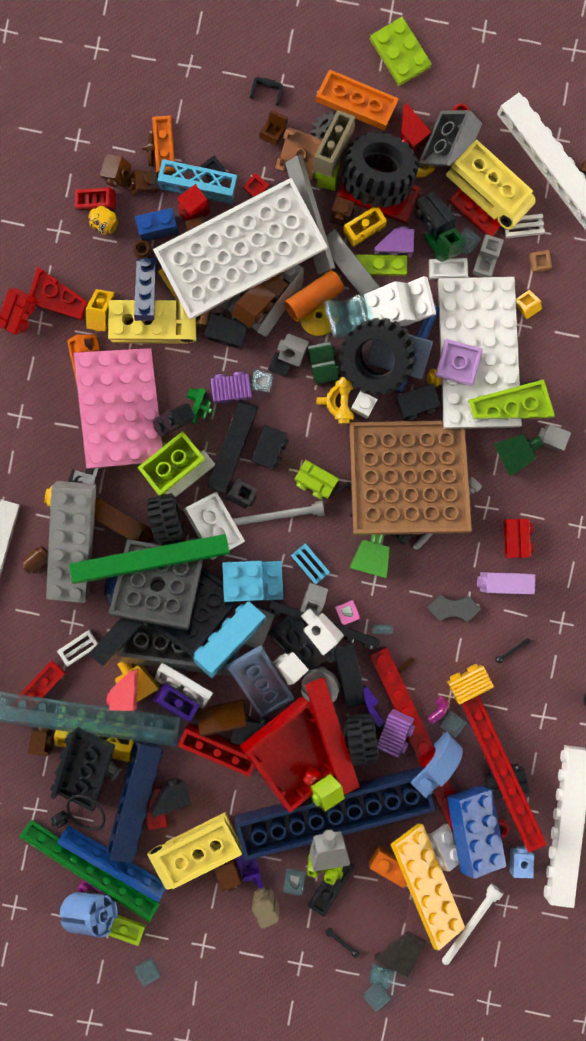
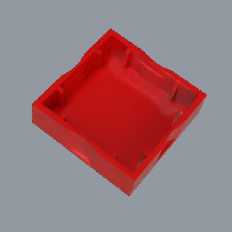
(286, 750)

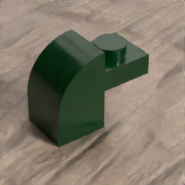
(446, 245)

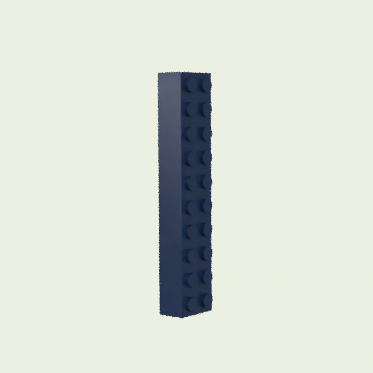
(371, 805)

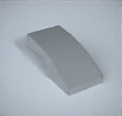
(487, 256)

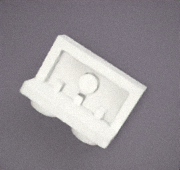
(444, 847)

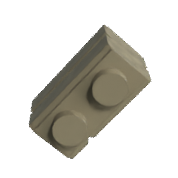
(265, 907)

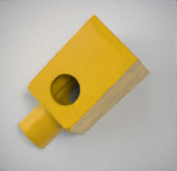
(146, 682)

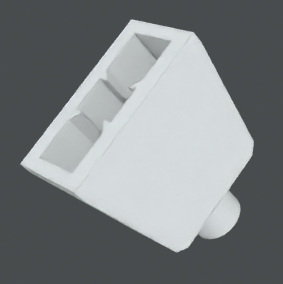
(326, 636)

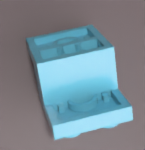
(252, 581)

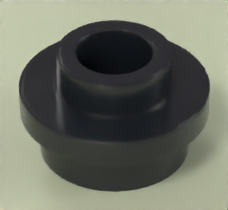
(60, 819)

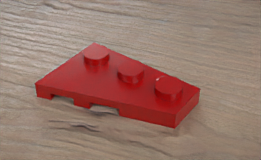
(56, 297)

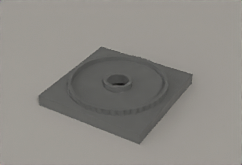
(169, 607)

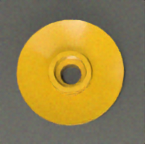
(317, 326)

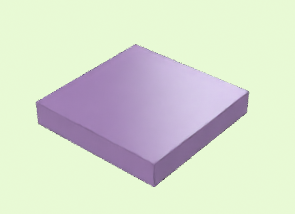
(459, 362)

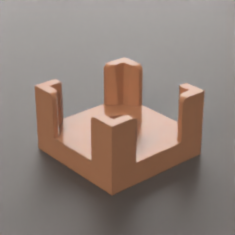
(299, 144)

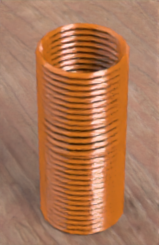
(313, 297)

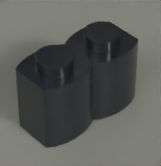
(173, 419)

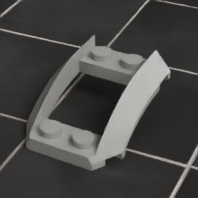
(295, 277)

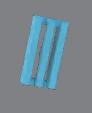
(320, 576)

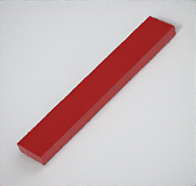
(332, 735)

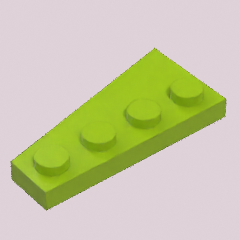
(514, 403)

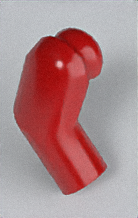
(312, 775)

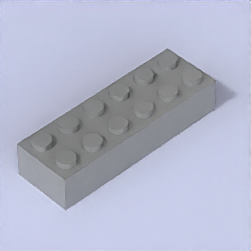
(69, 538)

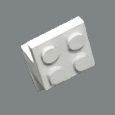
(401, 302)

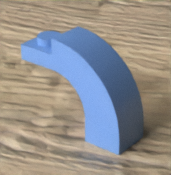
(441, 766)

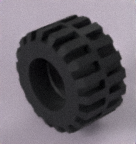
(165, 519)
(361, 739)

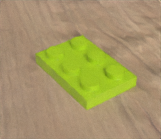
(400, 51)

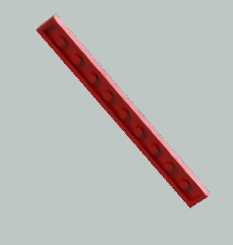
(402, 702)

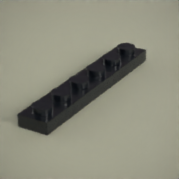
(350, 634)

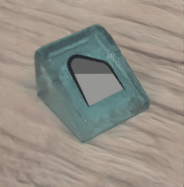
(261, 381)
(294, 882)

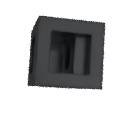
(246, 490)

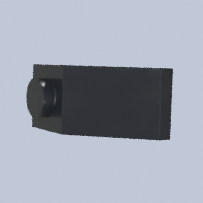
(171, 797)

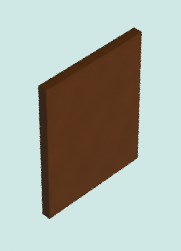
(221, 717)

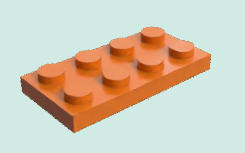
(356, 99)

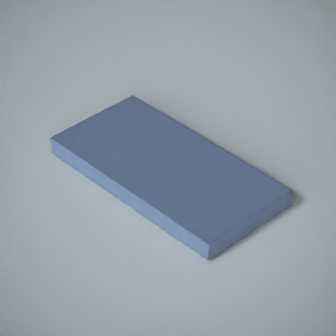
(260, 681)

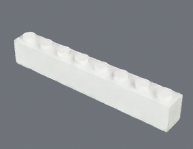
(546, 154)
(568, 828)

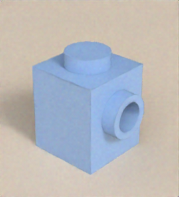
(521, 862)

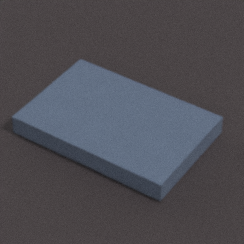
(383, 356)

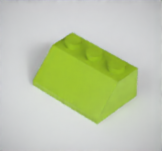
(171, 463)

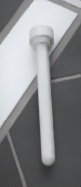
(493, 894)

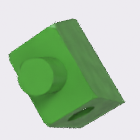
(372, 557)

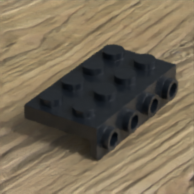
(82, 767)

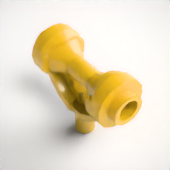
(342, 414)

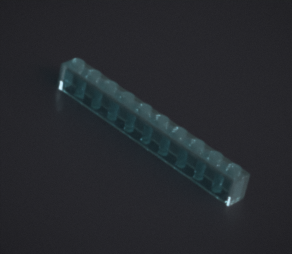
(92, 718)

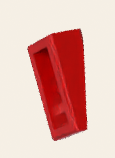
(107, 198)

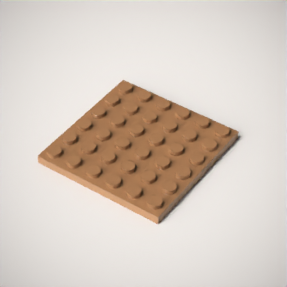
(409, 478)

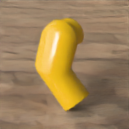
(424, 171)

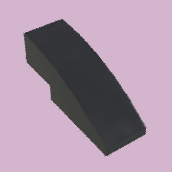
(349, 675)

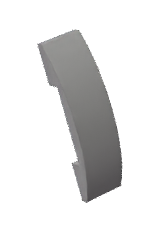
(350, 264)

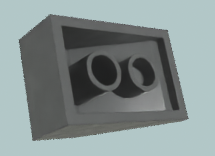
(450, 137)

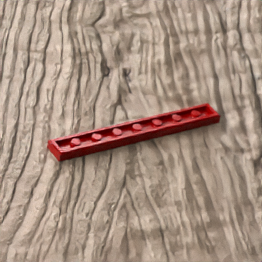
(504, 774)

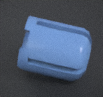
(88, 914)

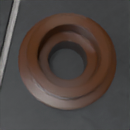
(142, 244)

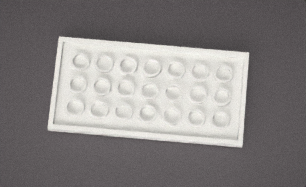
(240, 248)
(482, 316)

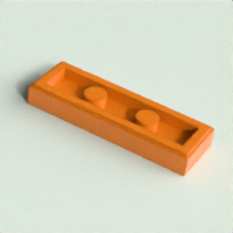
(163, 142)

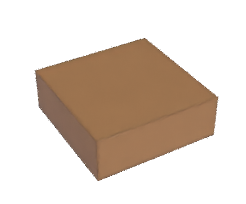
(540, 261)

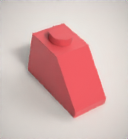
(124, 694)

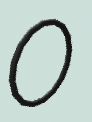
(92, 800)

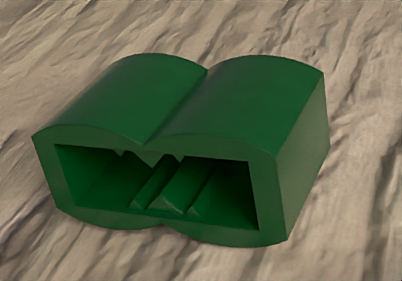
(323, 364)

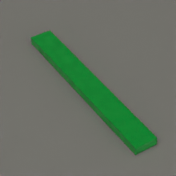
(149, 559)
(117, 890)

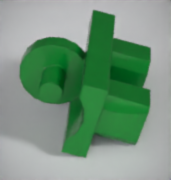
(199, 397)

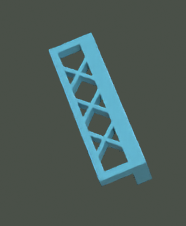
(210, 190)

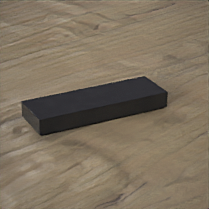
(327, 893)

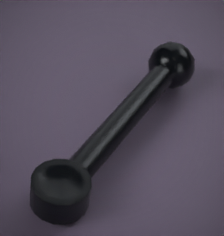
(499, 659)
(329, 932)

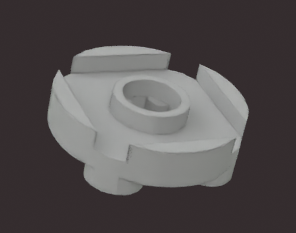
(331, 681)

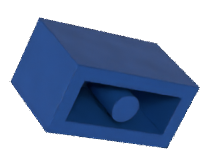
(157, 224)

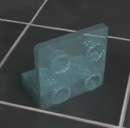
(346, 315)

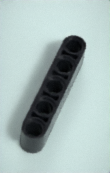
(233, 446)

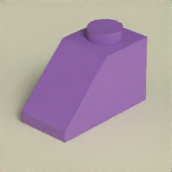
(398, 242)

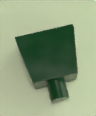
(518, 452)

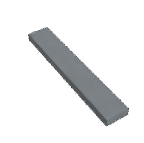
(297, 171)

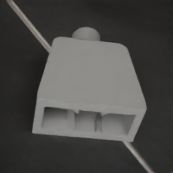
(328, 851)

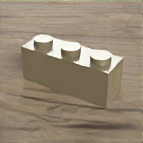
(334, 143)

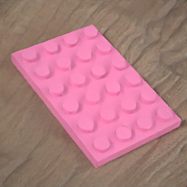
(117, 406)

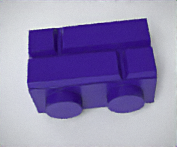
(175, 702)

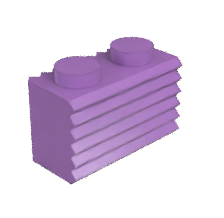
(231, 387)
(395, 733)

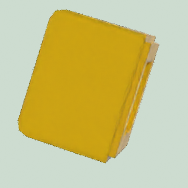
(528, 304)

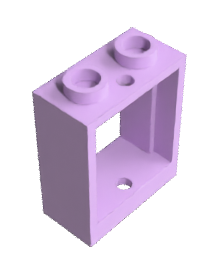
(506, 583)

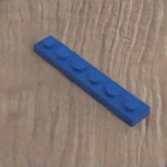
(124, 871)

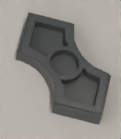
(463, 608)

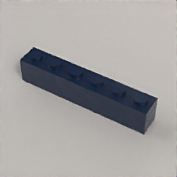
(134, 801)

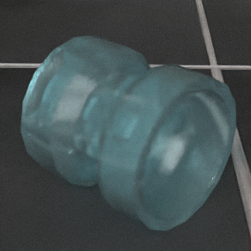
(380, 976)

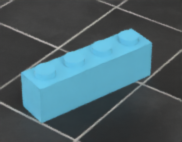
(229, 639)

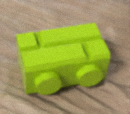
(316, 480)

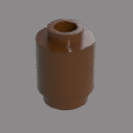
(35, 560)

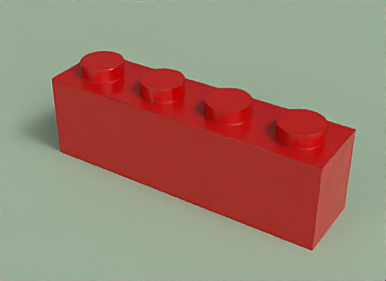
(216, 749)

